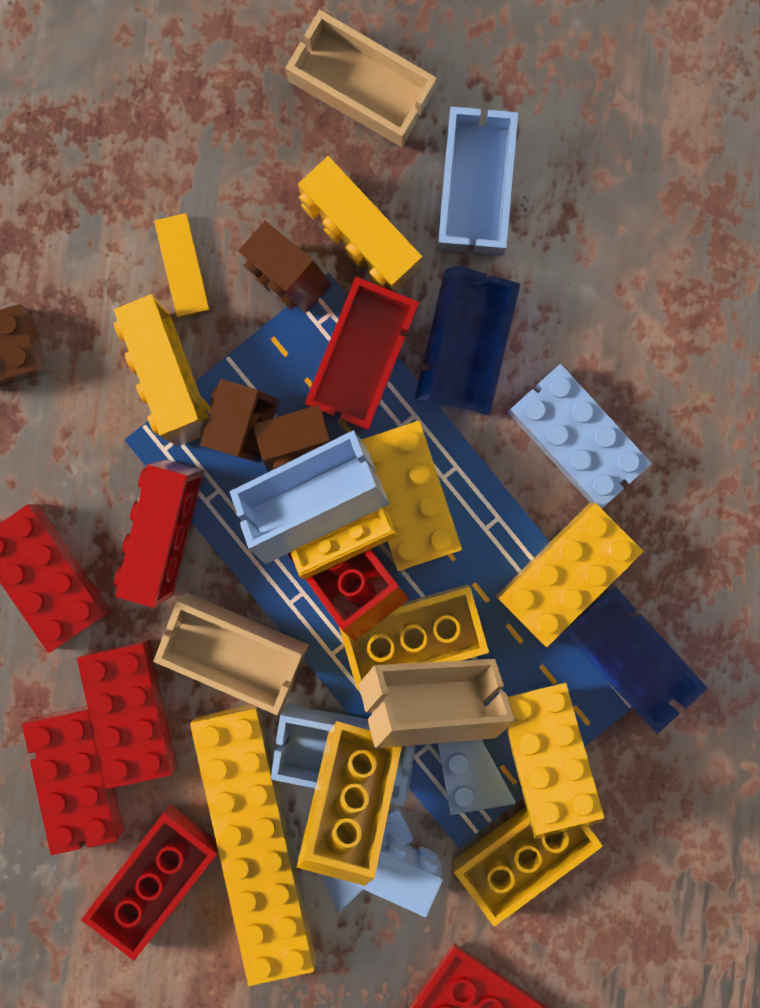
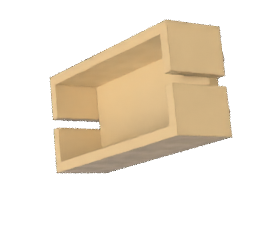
(360, 78)
(231, 653)
(435, 702)

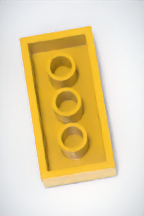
(359, 226)
(161, 369)
(414, 496)
(569, 574)
(421, 631)
(552, 762)
(349, 806)
(514, 867)

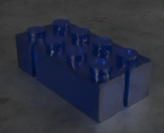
(467, 341)
(634, 659)

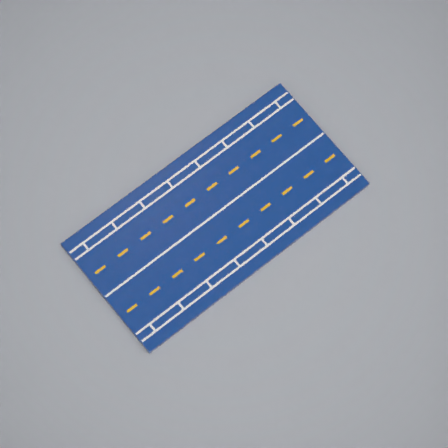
(489, 522)

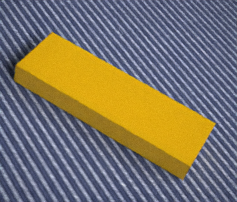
(182, 265)
(343, 543)

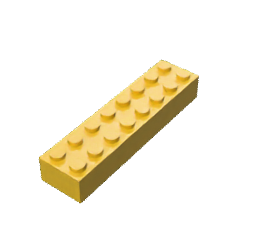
(253, 844)

